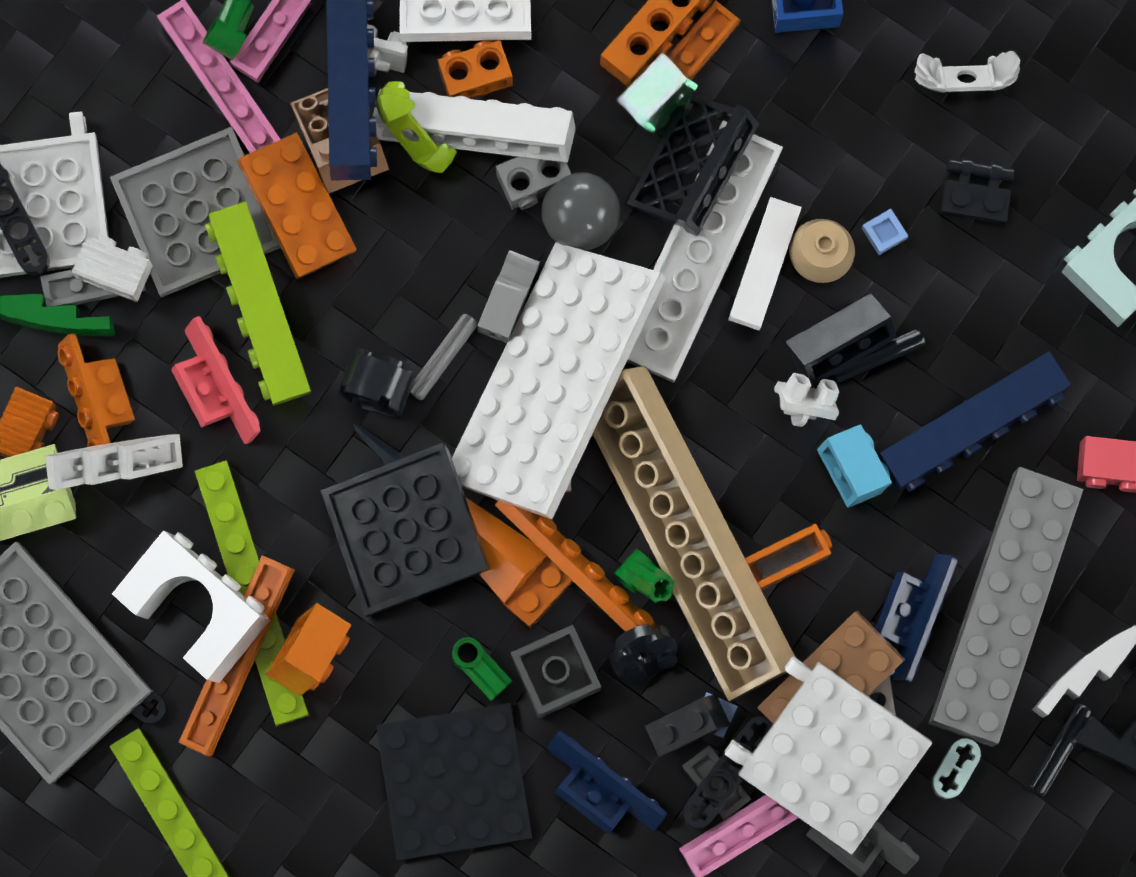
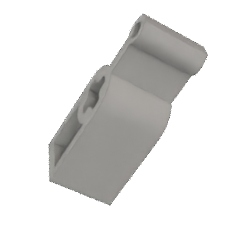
(508, 297)

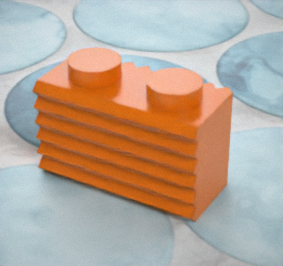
(25, 422)

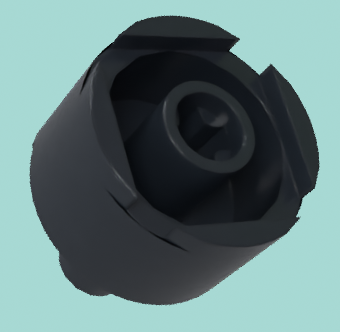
(377, 383)

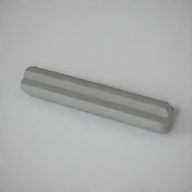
(443, 356)

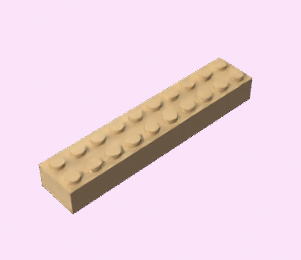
(690, 537)

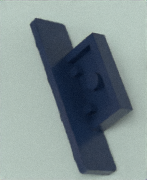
(912, 612)
(599, 790)

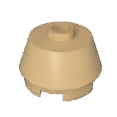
(821, 250)

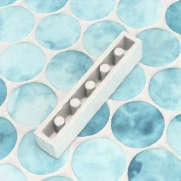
(490, 126)

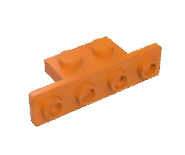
(96, 390)

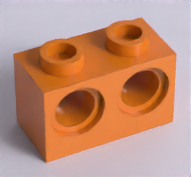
(478, 80)

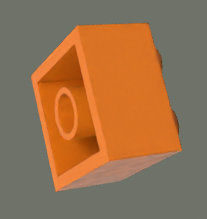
(309, 650)

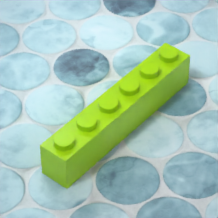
(259, 304)

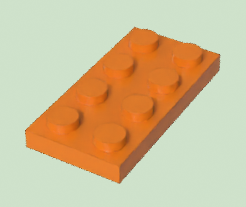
(296, 205)

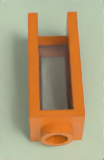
(789, 556)

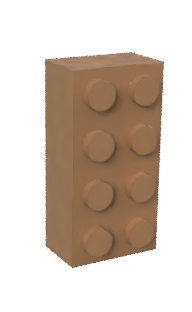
(853, 653)

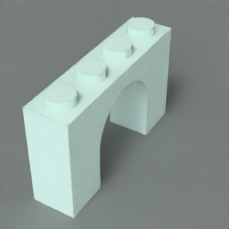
(1095, 269)

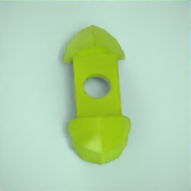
(394, 110)

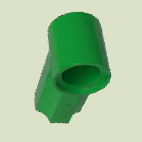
(227, 30)
(643, 576)
(483, 670)

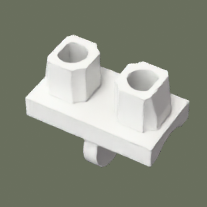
(388, 53)
(806, 402)

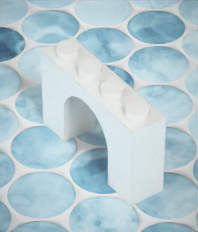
(234, 618)

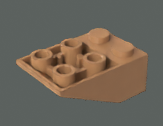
(314, 123)

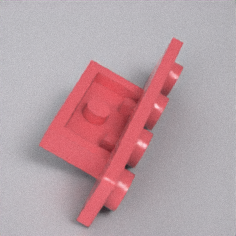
(210, 385)

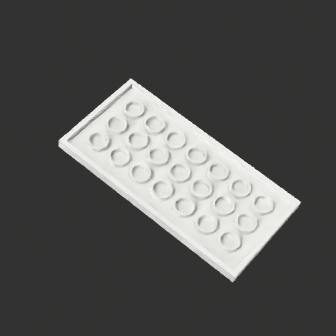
(555, 378)

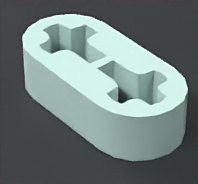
(948, 764)

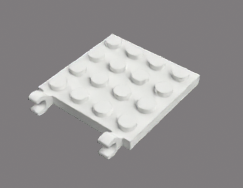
(61, 193)
(832, 756)

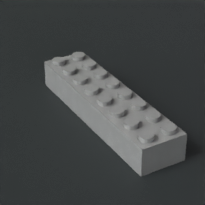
(1005, 607)

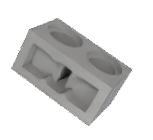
(531, 171)

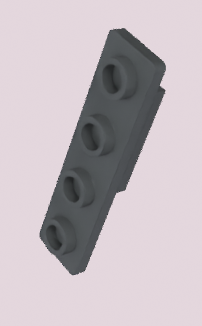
(875, 843)

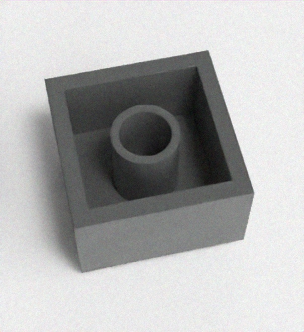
(555, 671)

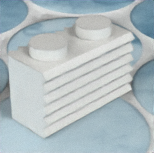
(112, 267)

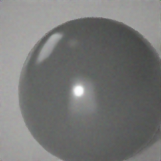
(581, 211)

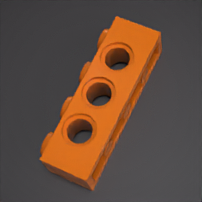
(626, 65)

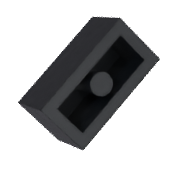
(687, 725)

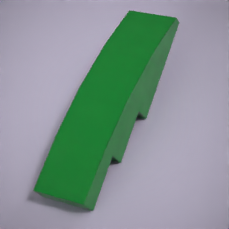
(32, 312)

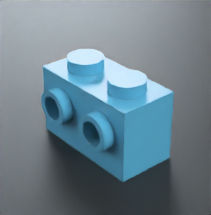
(854, 465)

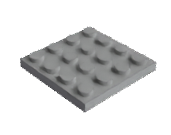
(171, 201)

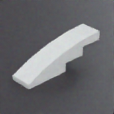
(764, 263)
(114, 461)
(1100, 662)

